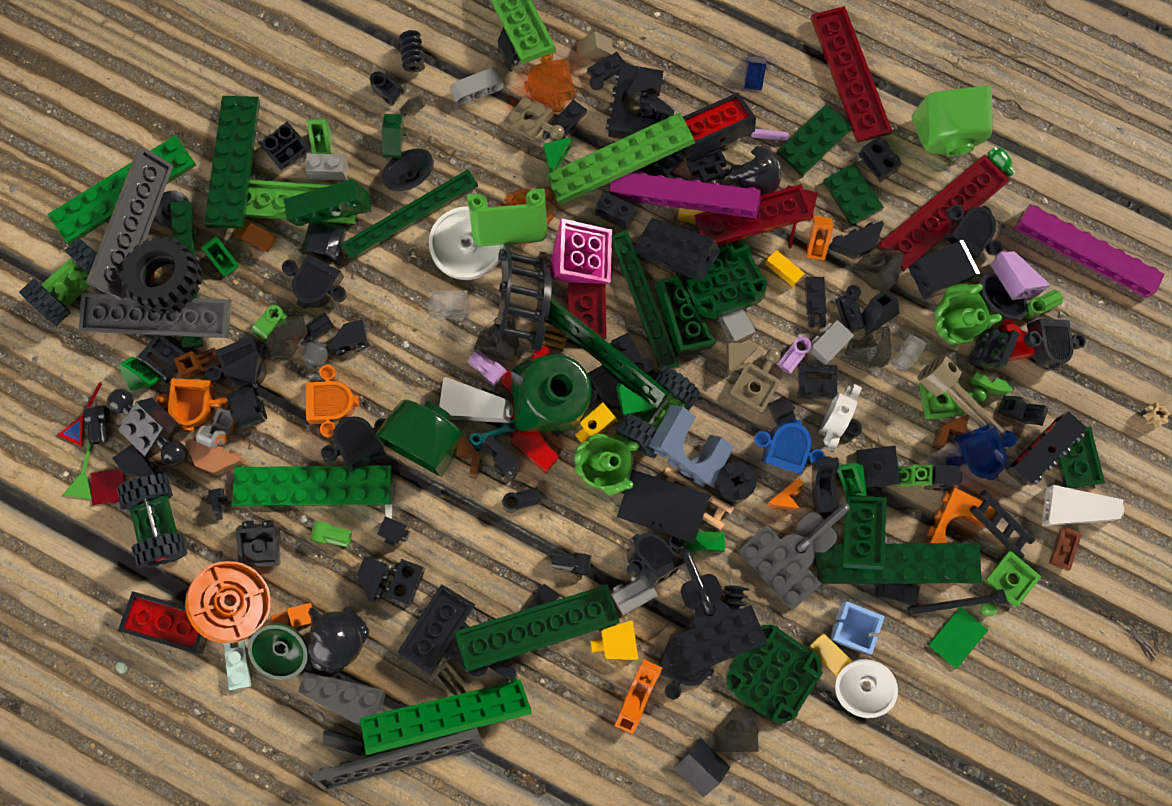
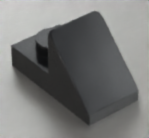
(782, 410)

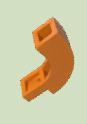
(637, 696)

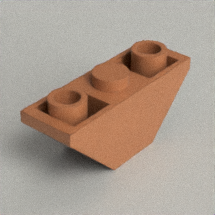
(213, 459)

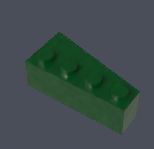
(328, 203)
(682, 319)

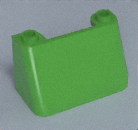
(508, 223)

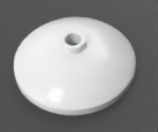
(865, 699)

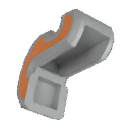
(218, 432)

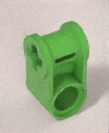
(267, 322)

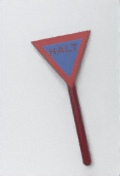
(74, 431)

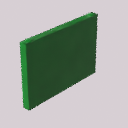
(958, 637)

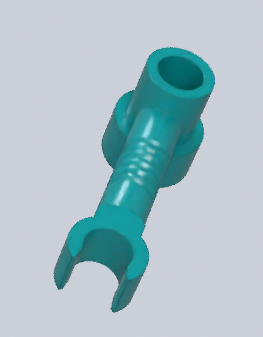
(495, 433)

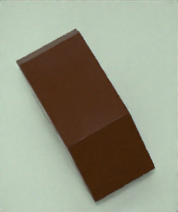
(255, 236)
(193, 364)
(953, 428)
(467, 451)

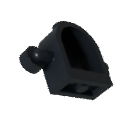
(975, 228)
(314, 282)
(1052, 342)
(234, 352)
(605, 383)
(355, 442)
(653, 558)
(677, 669)

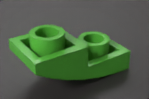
(995, 387)
(915, 475)

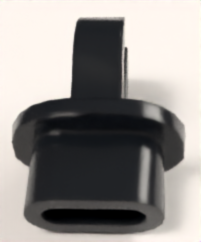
(217, 499)

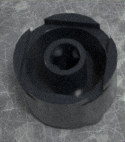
(247, 407)
(725, 486)

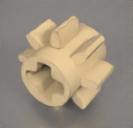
(1156, 414)

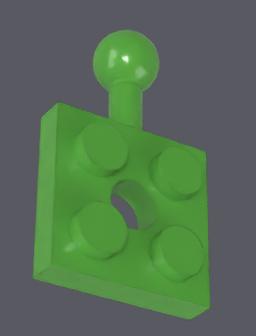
(935, 410)
(1015, 592)

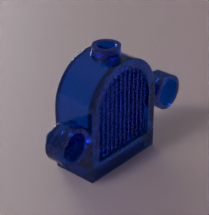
(983, 451)

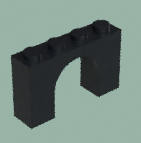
(621, 122)

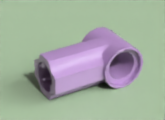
(794, 355)
(490, 370)

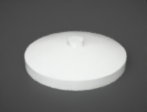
(455, 250)

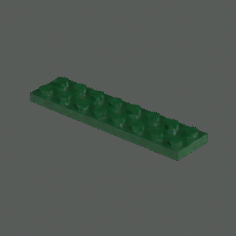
(232, 162)
(907, 565)
(536, 628)

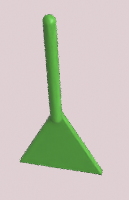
(80, 486)

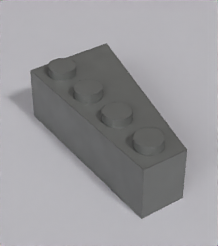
(342, 696)

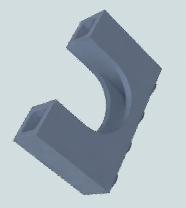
(669, 444)

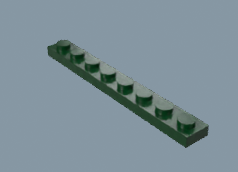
(409, 214)
(184, 232)
(644, 301)
(606, 354)

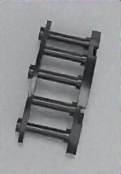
(542, 295)

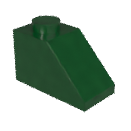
(392, 135)

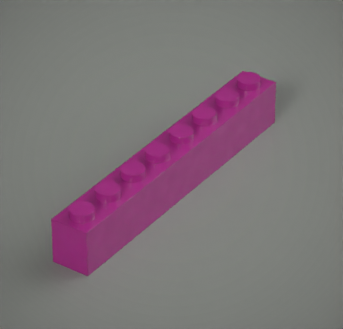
(687, 194)
(1089, 251)

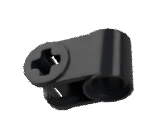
(388, 89)

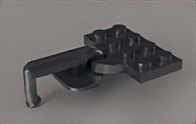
(718, 634)
(435, 637)

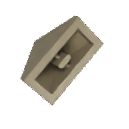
(594, 46)
(737, 354)

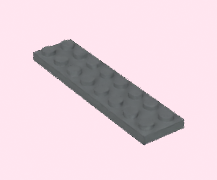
(130, 220)
(197, 319)
(399, 759)

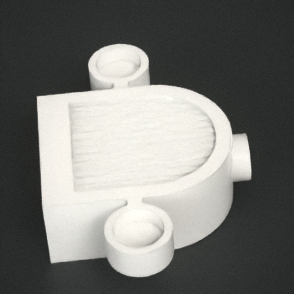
(839, 416)

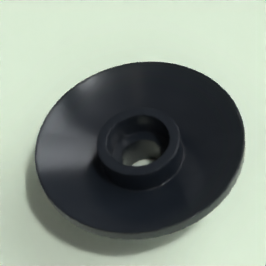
(163, 213)

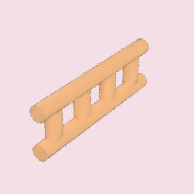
(722, 506)

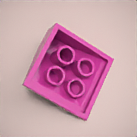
(581, 253)

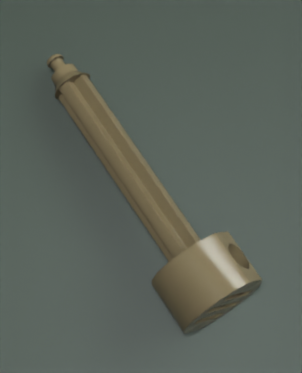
(942, 376)

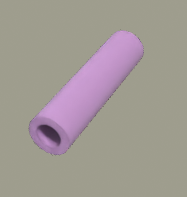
(769, 134)

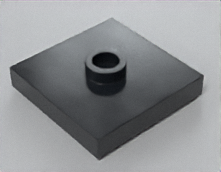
(879, 466)

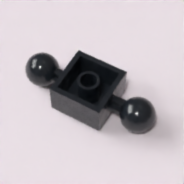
(147, 426)

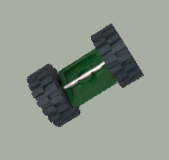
(152, 520)

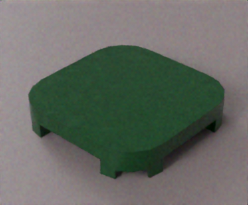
(729, 285)
(775, 675)

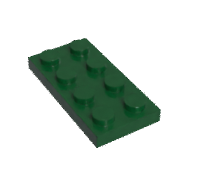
(814, 140)
(865, 533)

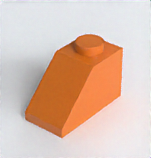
(819, 237)

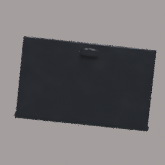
(663, 506)

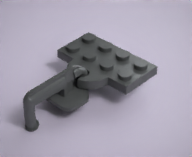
(782, 564)

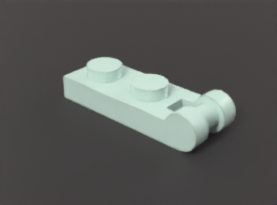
(237, 665)

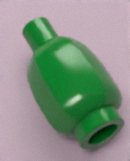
(1001, 160)

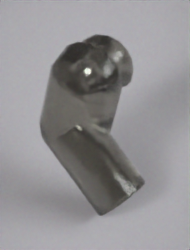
(410, 103)

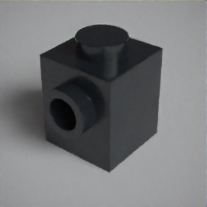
(393, 531)

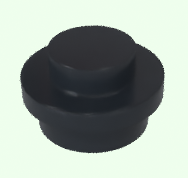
(853, 429)

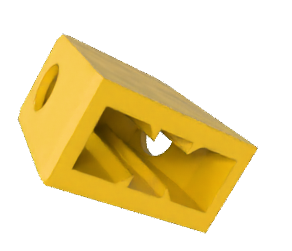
(601, 416)
(617, 642)

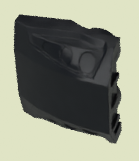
(653, 107)
(287, 146)
(324, 240)

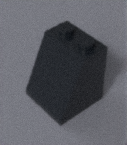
(943, 269)

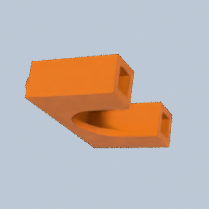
(955, 505)

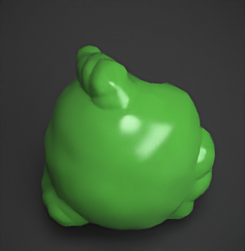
(963, 314)
(606, 462)

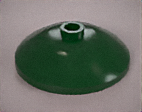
(274, 659)

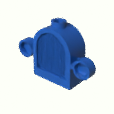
(788, 446)

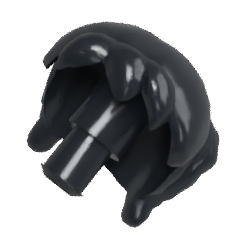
(761, 172)
(335, 639)

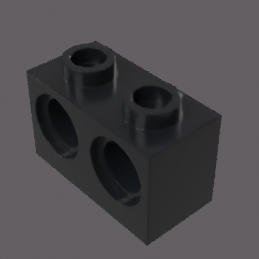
(876, 161)
(615, 210)
(945, 478)
(411, 584)

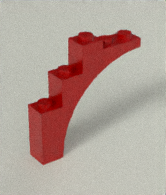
(531, 443)

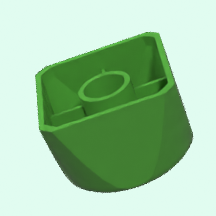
(954, 120)

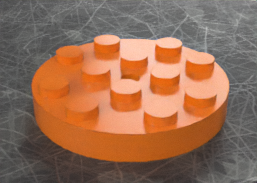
(230, 582)

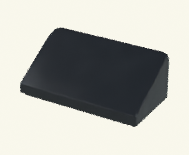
(343, 742)

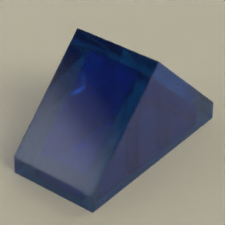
(755, 72)

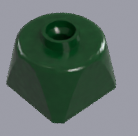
(537, 406)
(421, 435)

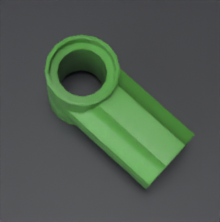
(1043, 304)
(326, 533)

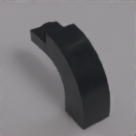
(824, 485)

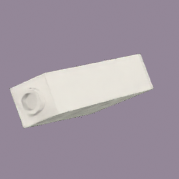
(473, 404)
(1074, 506)

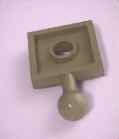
(531, 127)
(753, 374)

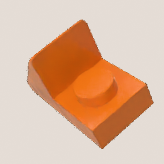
(783, 500)
(294, 617)

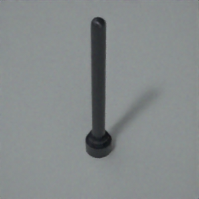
(997, 597)

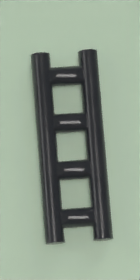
(991, 524)

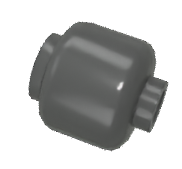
(315, 354)

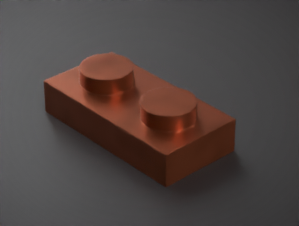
(1065, 548)

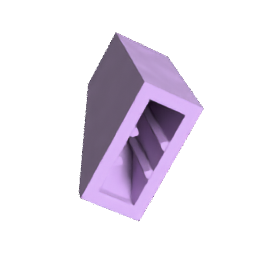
(1018, 276)

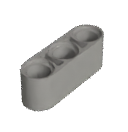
(476, 86)

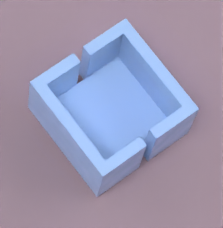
(855, 627)

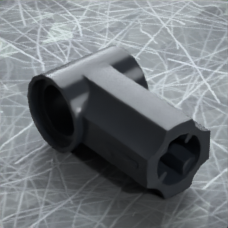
(317, 328)
(97, 420)
(523, 499)
(576, 563)

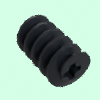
(411, 51)
(735, 597)

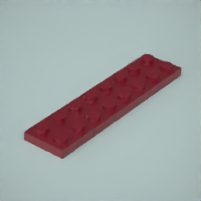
(851, 74)
(930, 222)

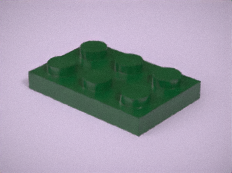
(853, 194)
(1081, 464)

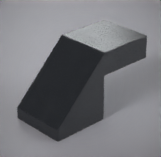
(1019, 410)

